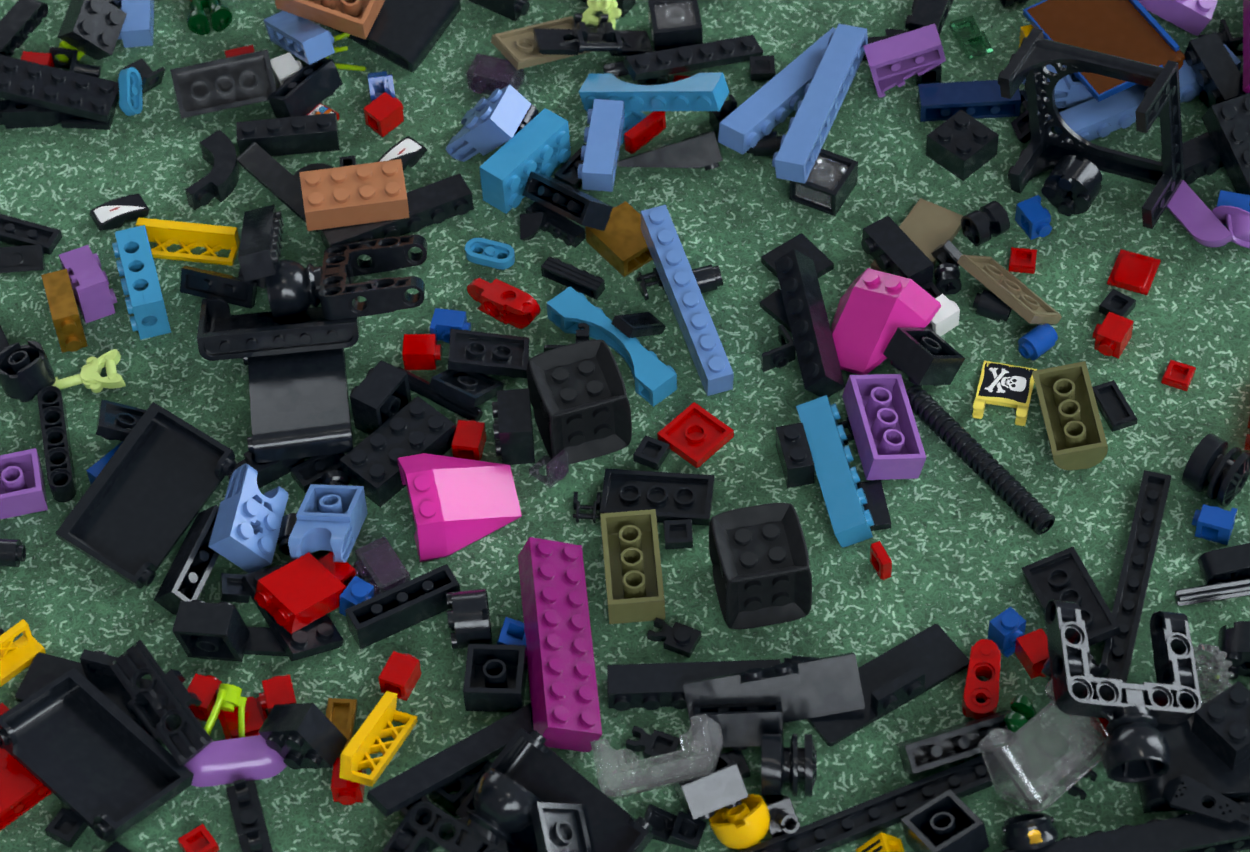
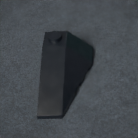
(691, 152)

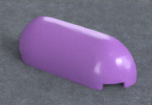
(1198, 218)
(235, 760)

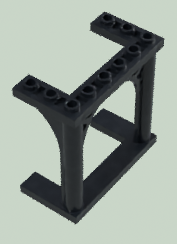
(1048, 148)

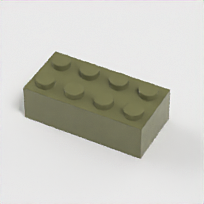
(632, 566)

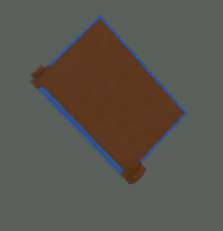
(1107, 27)

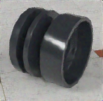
(1216, 468)
(787, 765)

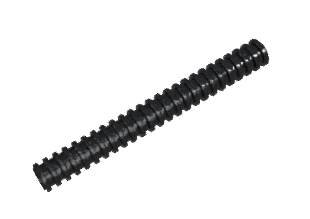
(979, 460)

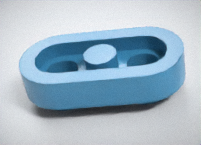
(130, 91)
(490, 254)

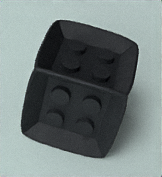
(579, 401)
(760, 565)

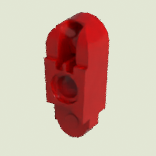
(504, 302)
(984, 662)

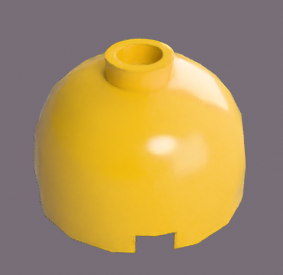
(743, 824)

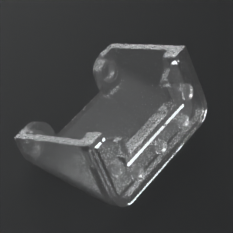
(1042, 756)
(623, 774)

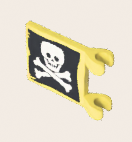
(1006, 387)

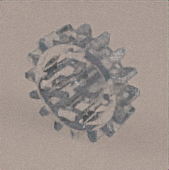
(1211, 673)

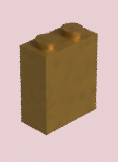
(622, 240)
(64, 310)

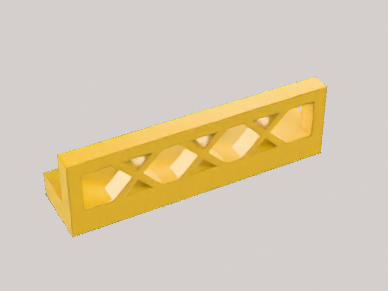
(193, 235)
(18, 654)
(368, 741)

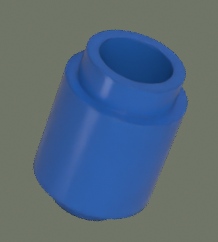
(1037, 341)

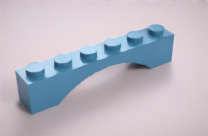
(696, 93)
(651, 376)

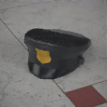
(1029, 831)

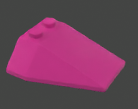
(872, 313)
(456, 501)

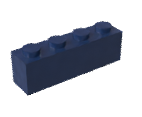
(975, 98)

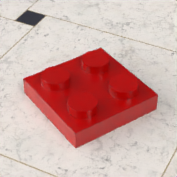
(695, 435)

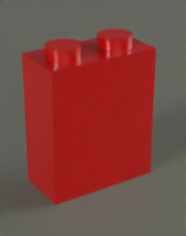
(299, 592)

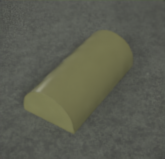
(1071, 416)

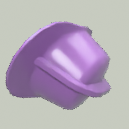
(1237, 222)

